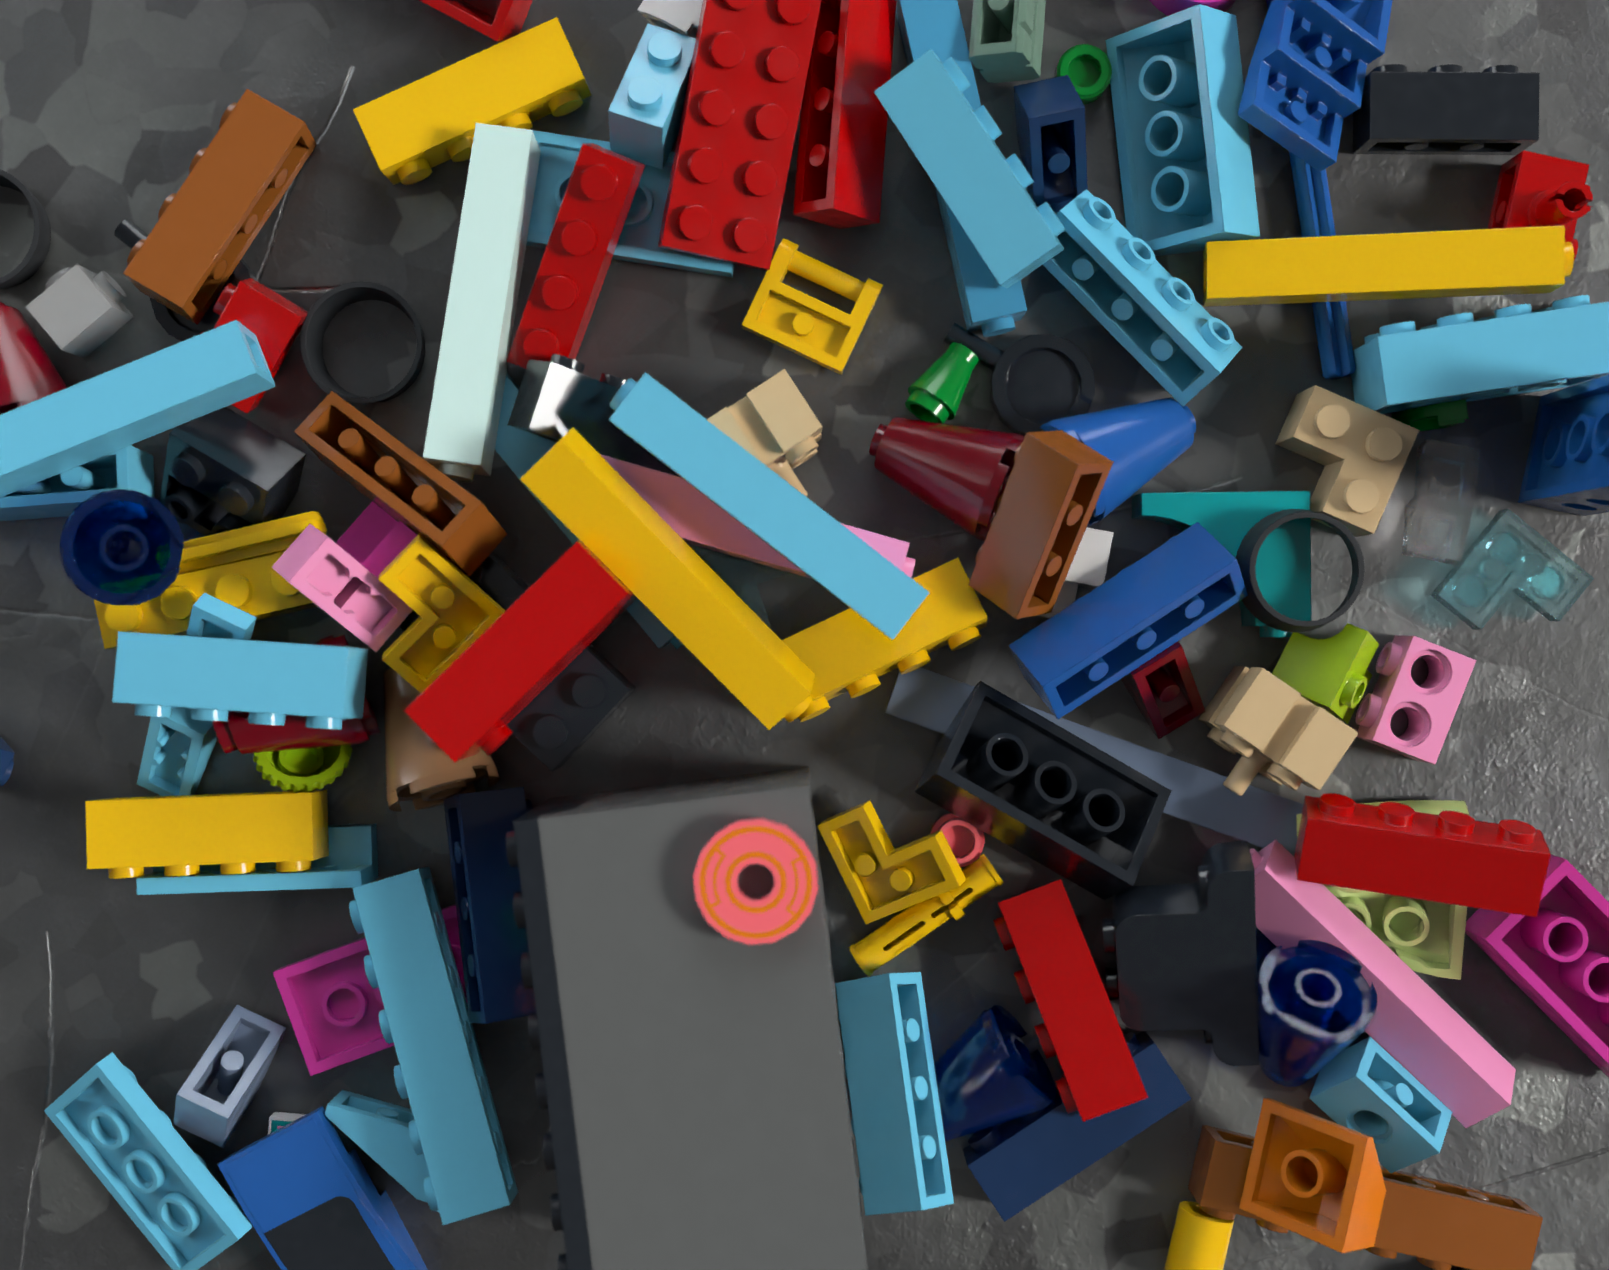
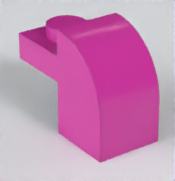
(375, 539)

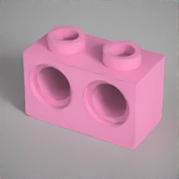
(342, 587)
(1428, 706)

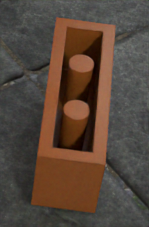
(1039, 523)

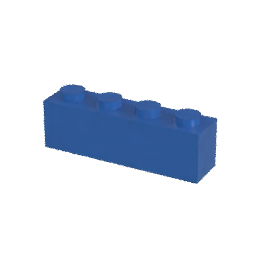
(1129, 619)

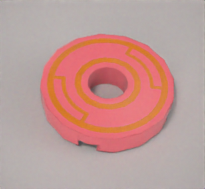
(747, 917)

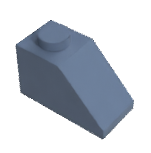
(227, 1076)

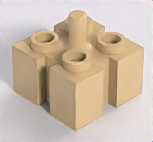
(773, 426)
(1274, 731)

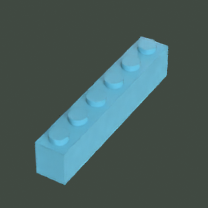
(434, 1046)

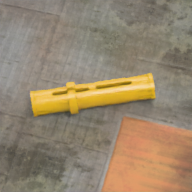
(921, 919)

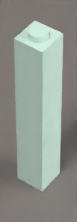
(482, 302)

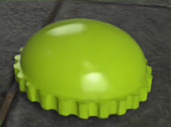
(303, 768)

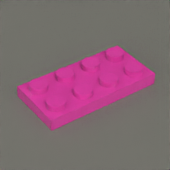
(335, 1005)

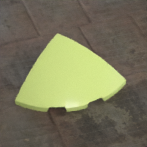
(1418, 931)

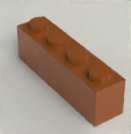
(220, 206)
(401, 482)

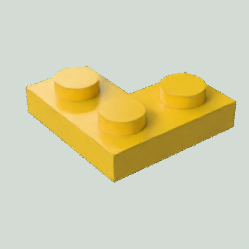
(449, 609)
(884, 877)

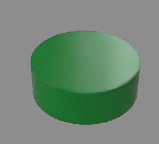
(1087, 69)

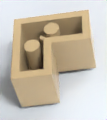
(1359, 452)

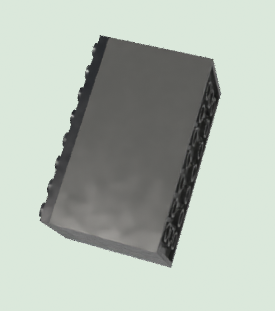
(680, 1067)

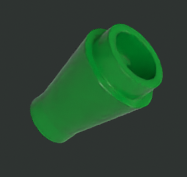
(941, 387)

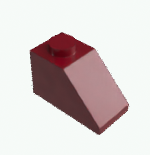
(1165, 691)

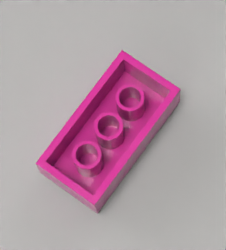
(1558, 956)

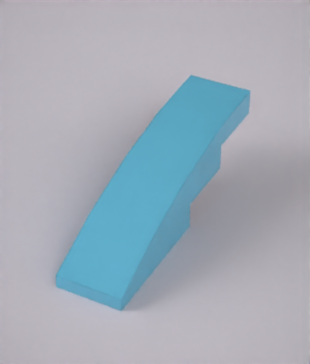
(177, 745)

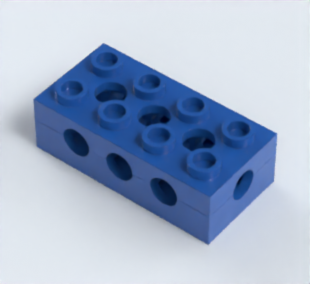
(1570, 451)

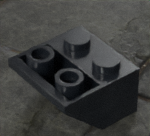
(228, 473)

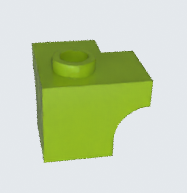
(1329, 670)

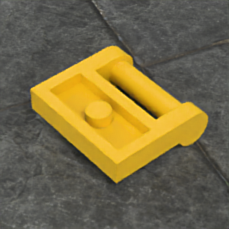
(804, 322)

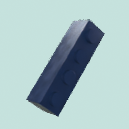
(484, 902)
(1048, 1147)

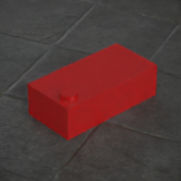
(520, 655)

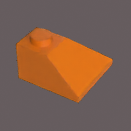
(1314, 1178)

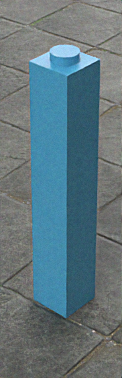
(983, 300)

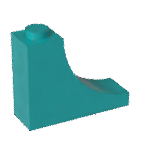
(1283, 558)

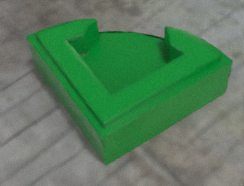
(1434, 416)

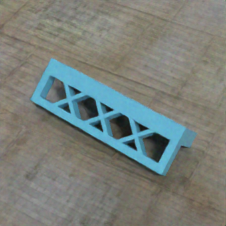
(349, 865)

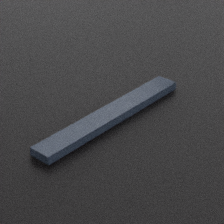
(1195, 792)

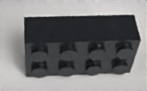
(574, 702)

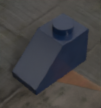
(1052, 140)

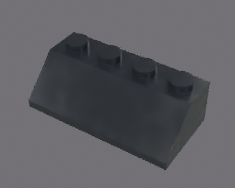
(1044, 792)

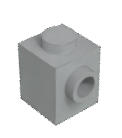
(80, 309)

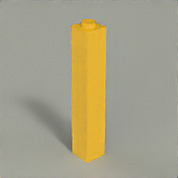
(1386, 266)
(671, 580)

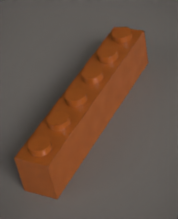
(1419, 1215)

